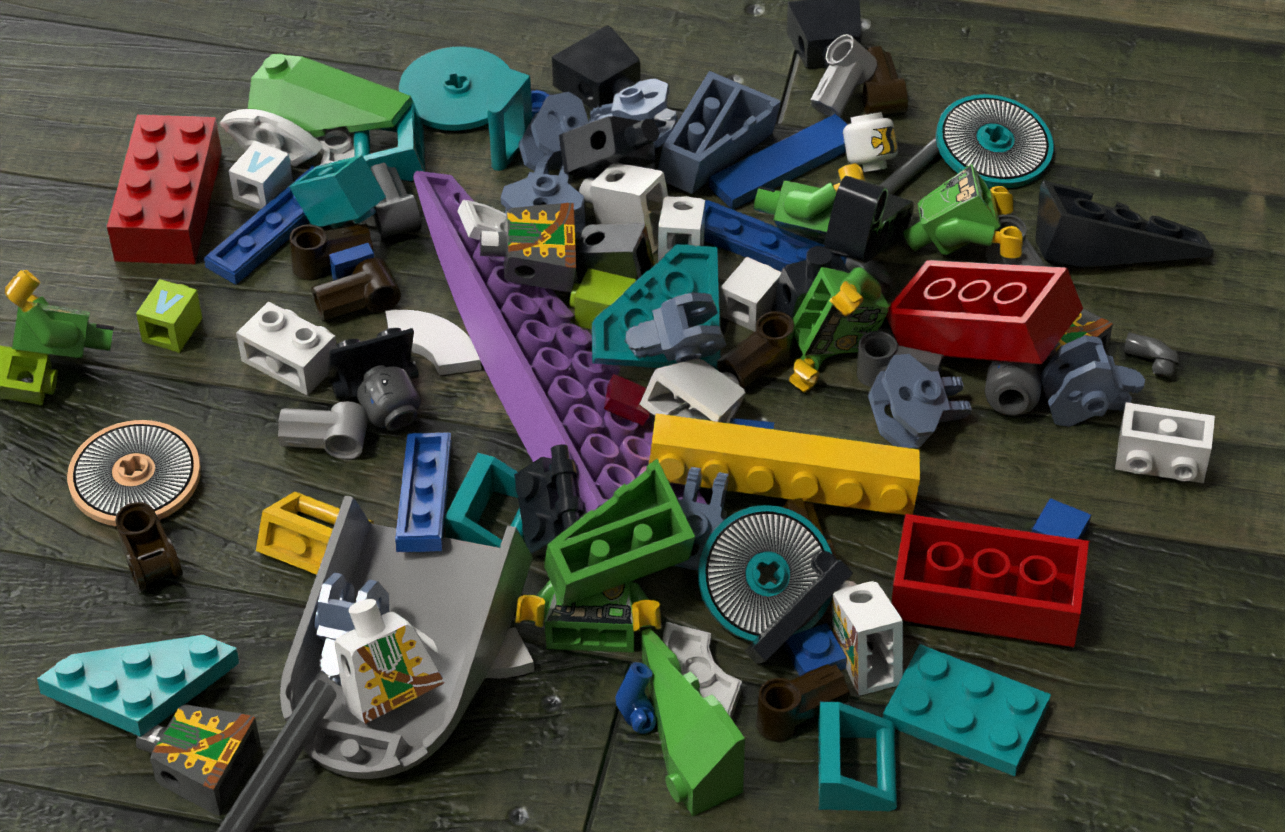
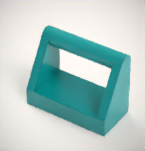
(508, 113)
(408, 155)
(483, 478)
(844, 793)

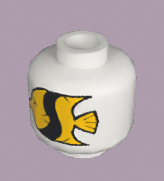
(870, 141)

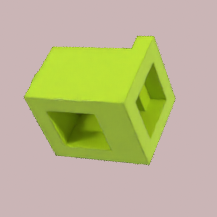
(26, 364)

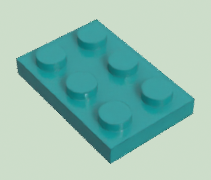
(967, 709)

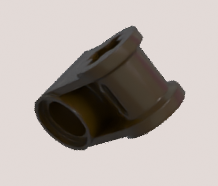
(145, 545)

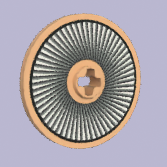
(101, 466)

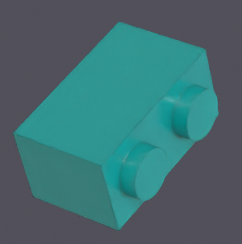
(338, 192)

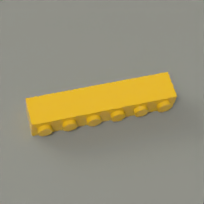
(788, 464)

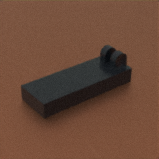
(831, 576)

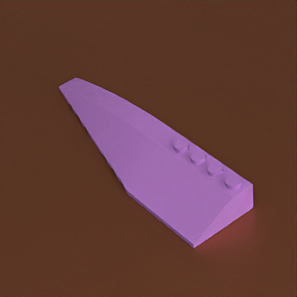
(536, 357)

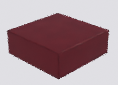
(624, 399)

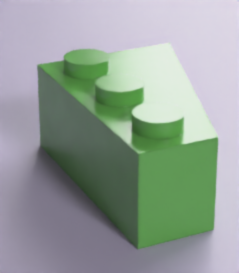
(621, 540)

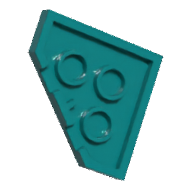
(679, 272)
(139, 682)

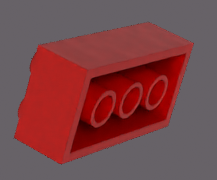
(165, 189)
(985, 310)
(990, 580)

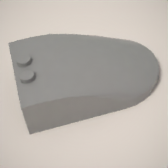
(452, 596)

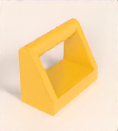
(294, 537)

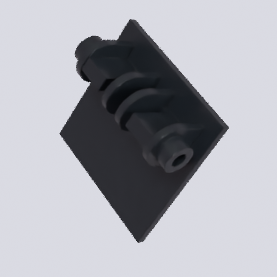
(355, 358)

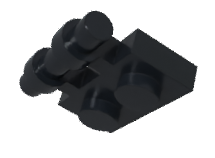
(547, 499)

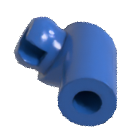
(633, 700)

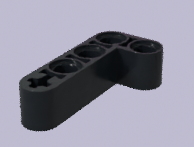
(865, 220)

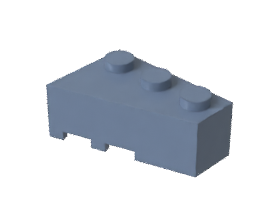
(716, 131)

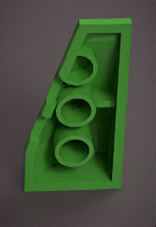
(323, 96)
(696, 733)

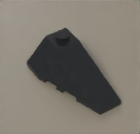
(1091, 234)

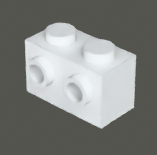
(286, 347)
(1165, 442)

